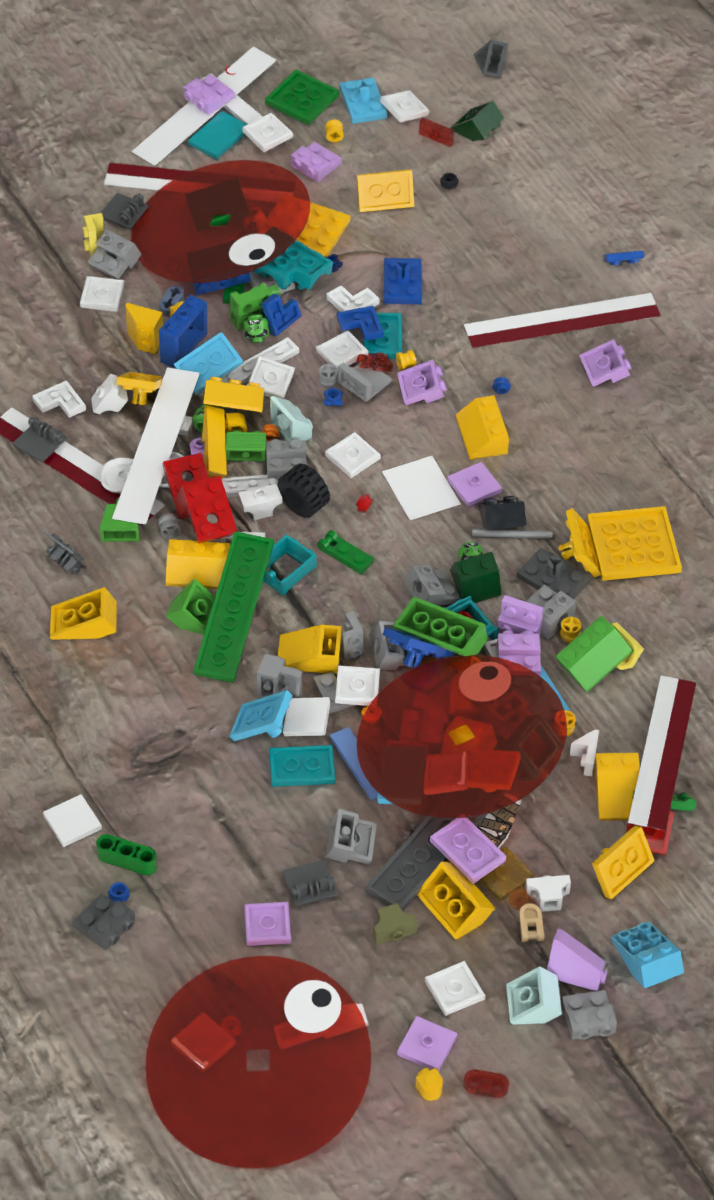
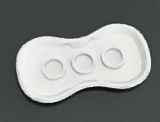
(115, 473)

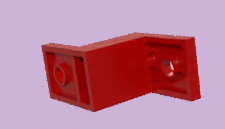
(199, 497)

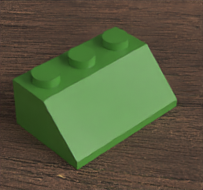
(594, 654)

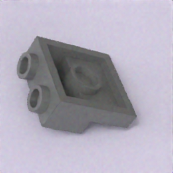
(104, 921)

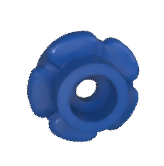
(501, 385)
(118, 888)

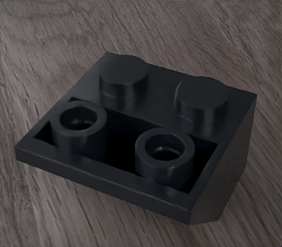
(502, 513)

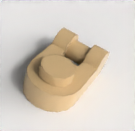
(531, 916)

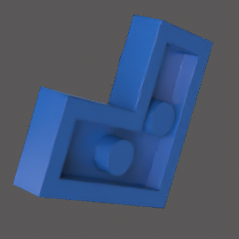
(280, 315)
(362, 318)

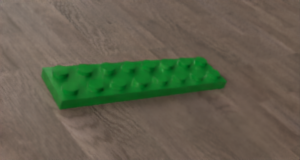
(234, 607)

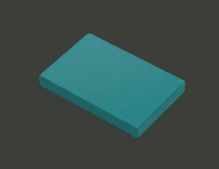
(218, 135)
(392, 339)
(302, 765)

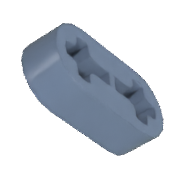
(168, 299)

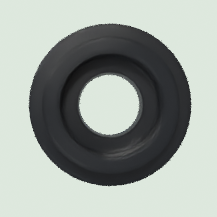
(449, 181)

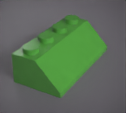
(442, 627)

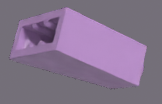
(575, 962)

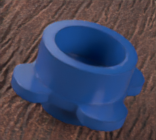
(333, 397)

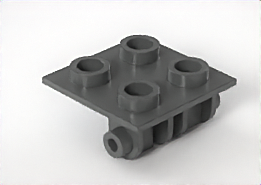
(125, 210)
(39, 439)
(64, 555)
(310, 883)

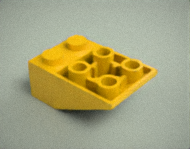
(312, 648)

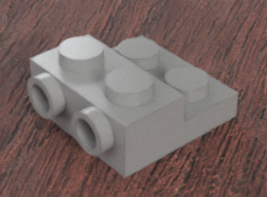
(284, 455)
(589, 1015)

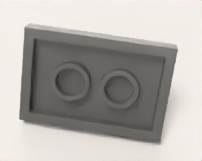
(554, 573)

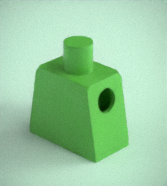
(117, 530)

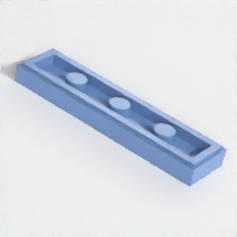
(347, 747)

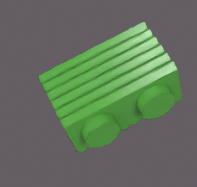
(246, 446)

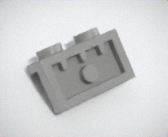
(353, 637)

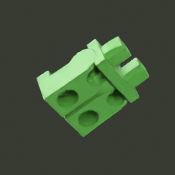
(249, 303)

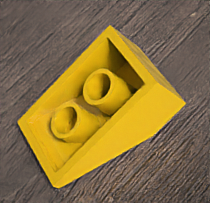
(84, 616)
(615, 783)

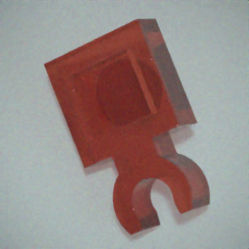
(377, 361)

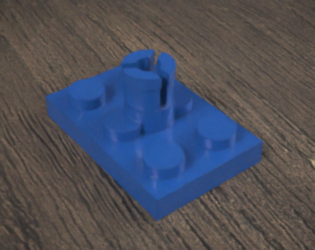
(402, 281)
(416, 647)

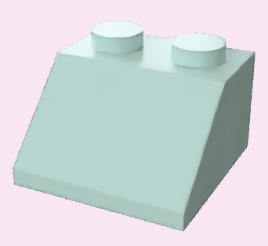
(289, 420)
(534, 997)

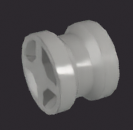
(328, 376)
(169, 526)

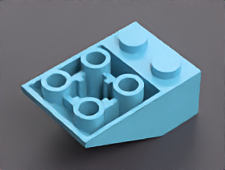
(648, 954)

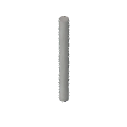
(512, 533)

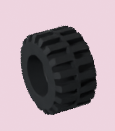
(303, 490)

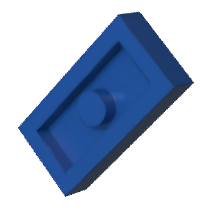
(616, 258)

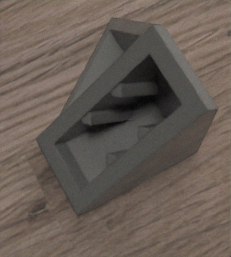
(492, 58)

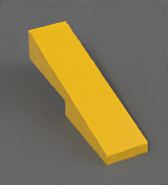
(215, 443)

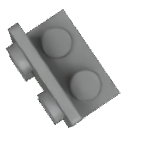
(361, 381)

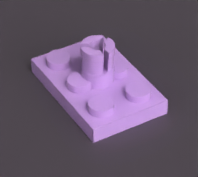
(468, 849)

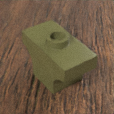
(393, 924)

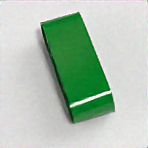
(116, 855)

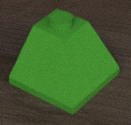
(191, 608)

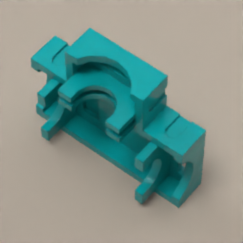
(297, 265)

